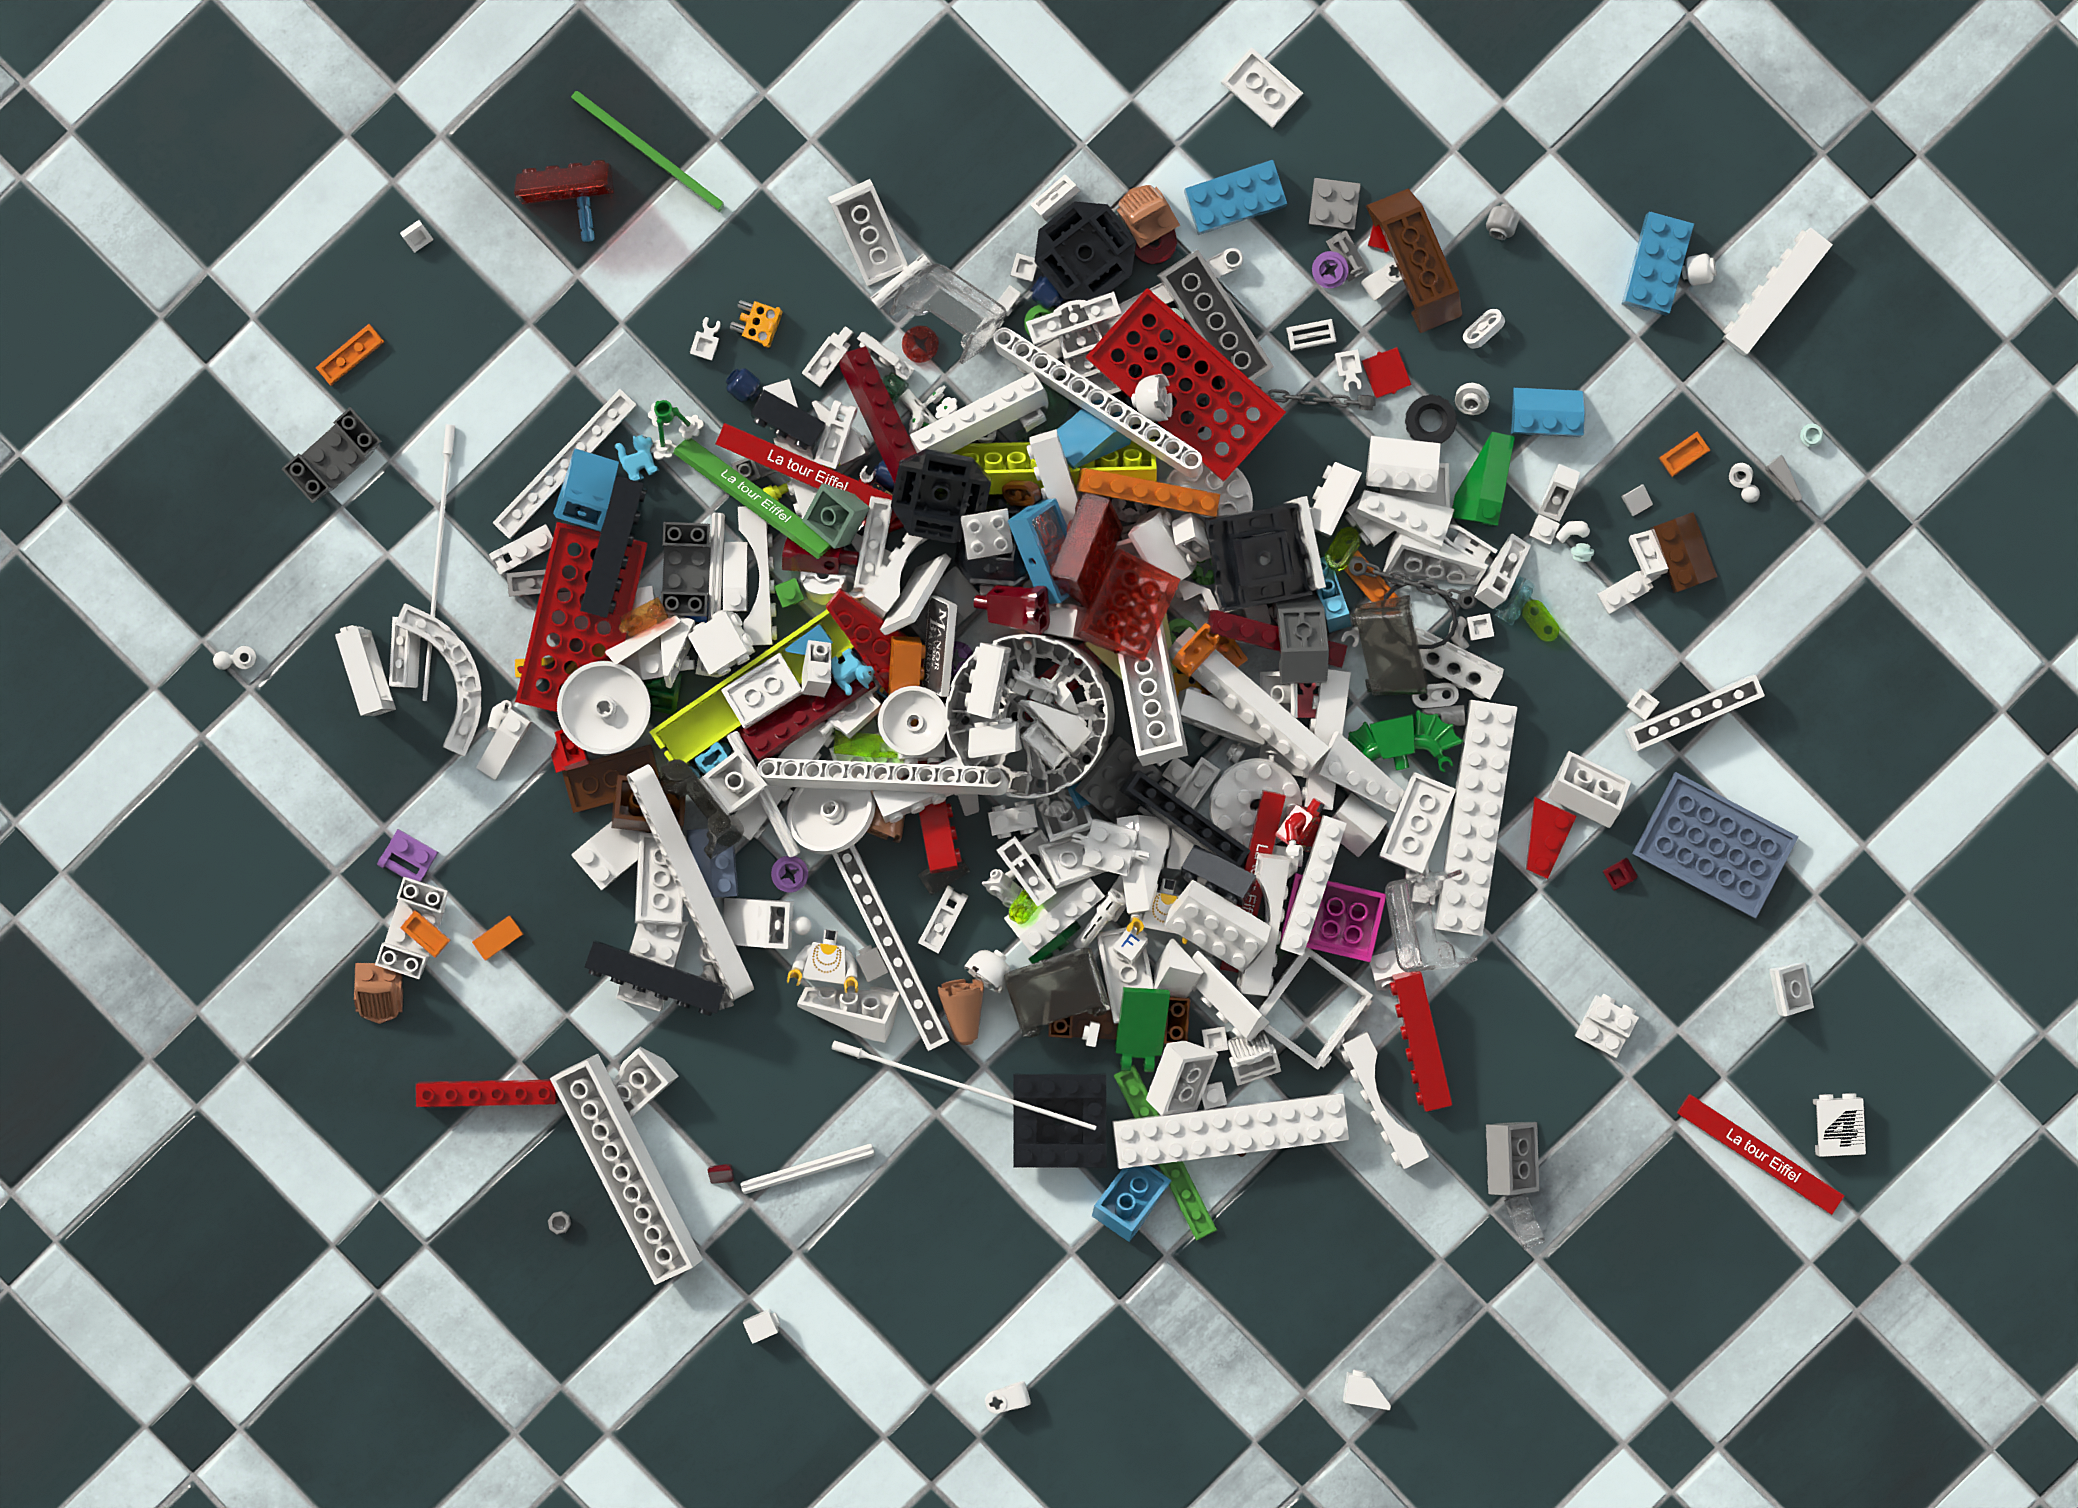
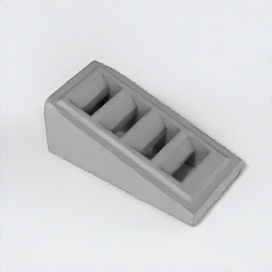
(1781, 474)

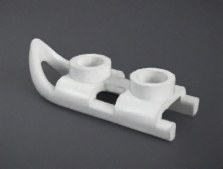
(1463, 540)

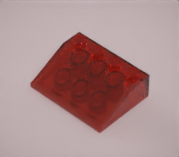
(564, 183)
(1087, 547)
(1128, 606)

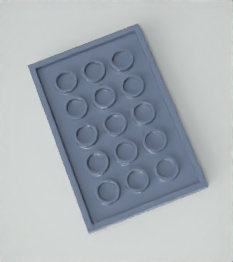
(1715, 845)

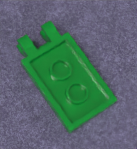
(1141, 1026)

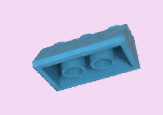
(1547, 412)

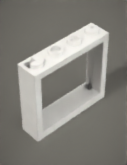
(365, 671)
(1348, 1023)

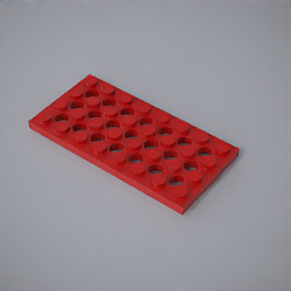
(1201, 383)
(549, 603)

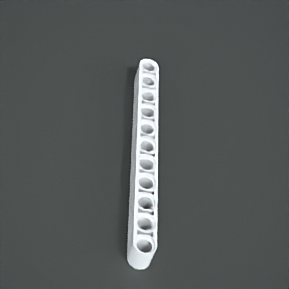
(1103, 411)
(891, 782)
(690, 882)

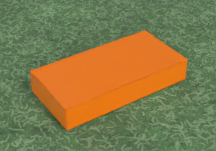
(1684, 454)
(425, 933)
(497, 937)

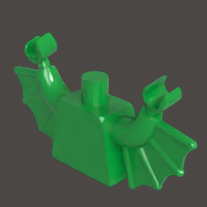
(1401, 737)

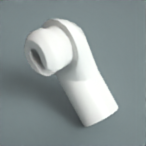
(499, 713)

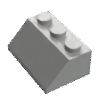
(1512, 1158)

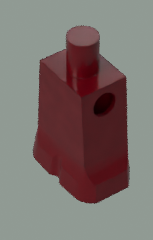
(798, 559)
(1017, 607)

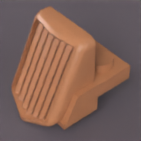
(1146, 214)
(377, 992)

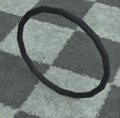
(1454, 616)

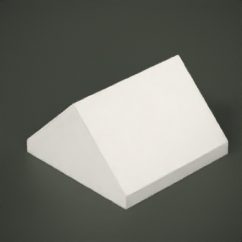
(1283, 694)
(735, 782)
(1067, 824)
(1362, 824)
(1176, 971)
(1791, 989)

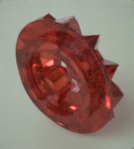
(931, 344)

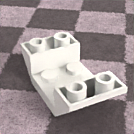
(399, 950)

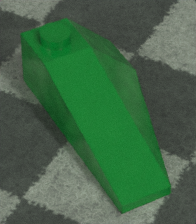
(1483, 489)

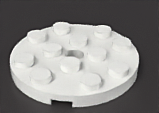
(1234, 491)
(1241, 785)

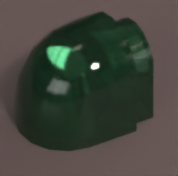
(895, 386)

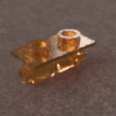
(643, 617)

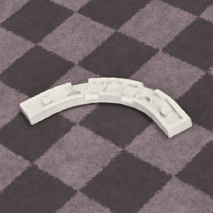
(463, 670)

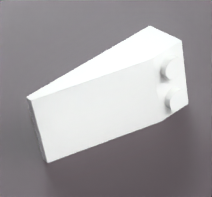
(868, 232)

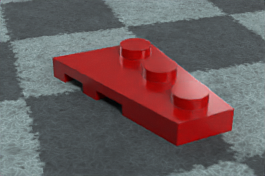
(1547, 836)

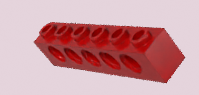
(485, 1093)

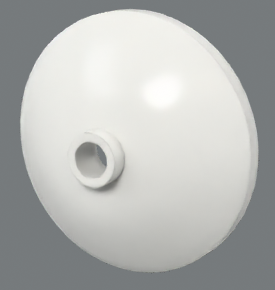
(901, 709)

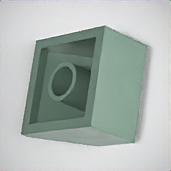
(835, 515)

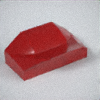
(567, 754)

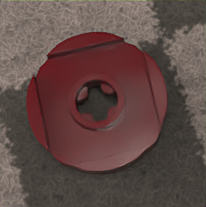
(1160, 254)

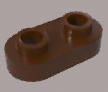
(1021, 493)

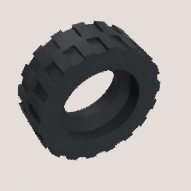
(1431, 402)

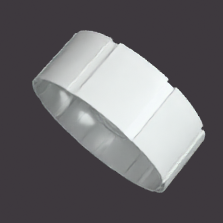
(1100, 724)

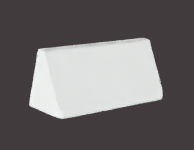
(404, 657)

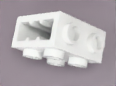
(721, 642)

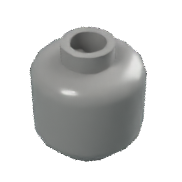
(1502, 222)

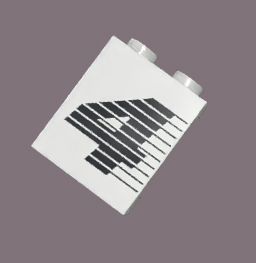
(1840, 1125)

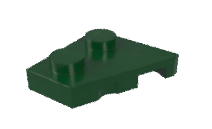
(661, 697)
(1058, 942)

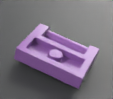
(411, 851)

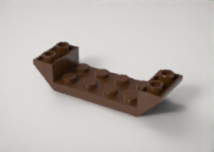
(1418, 259)
(1175, 1030)

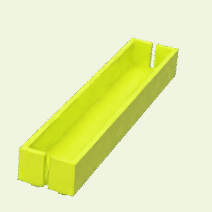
(711, 716)

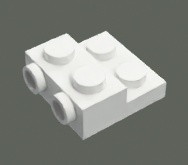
(1607, 1025)

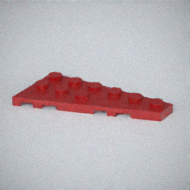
(864, 632)

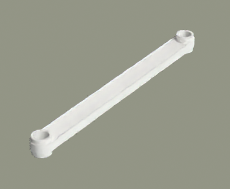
(1217, 264)

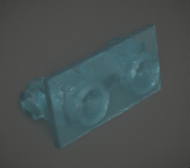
(1511, 609)

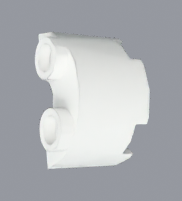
(822, 590)

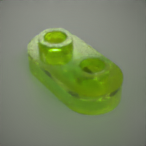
(1341, 549)
(1541, 620)
(1022, 908)

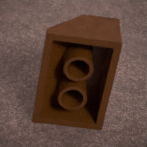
(1684, 552)
(628, 813)

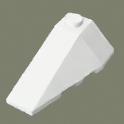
(1428, 563)
(648, 659)
(1141, 882)
(864, 1013)
(642, 1079)

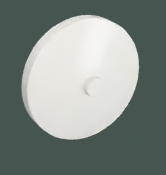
(603, 707)
(829, 818)

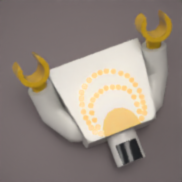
(1157, 916)
(826, 963)

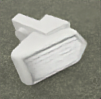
(1253, 1058)

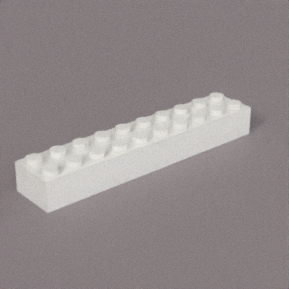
(1152, 698)
(1476, 816)
(1230, 1130)
(626, 1169)

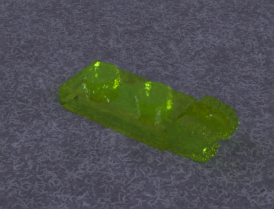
(861, 745)

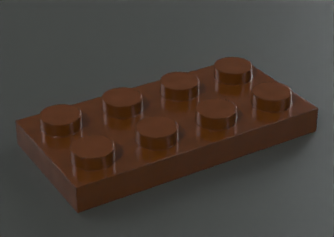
(596, 782)

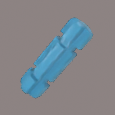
(585, 218)

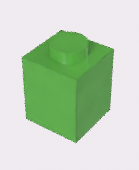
(789, 593)

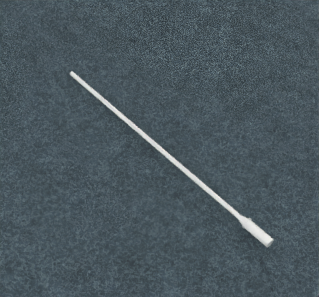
(447, 452)
(859, 1053)

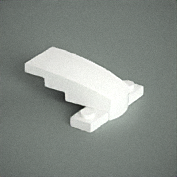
(1078, 334)

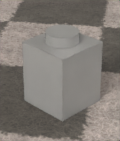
(871, 963)

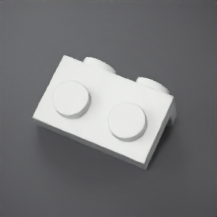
(1383, 967)

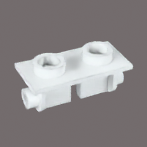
(1040, 688)
(1002, 888)

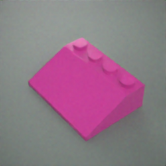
(1345, 919)

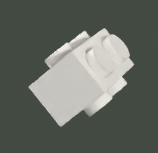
(1005, 821)

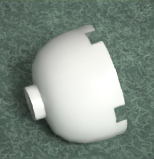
(1152, 398)
(989, 968)

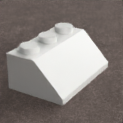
(1403, 464)
(1332, 497)
(1156, 544)
(987, 680)
(1589, 789)
(1181, 1078)

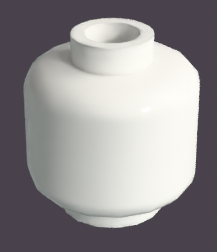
(1699, 269)

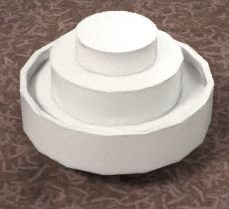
(1472, 398)

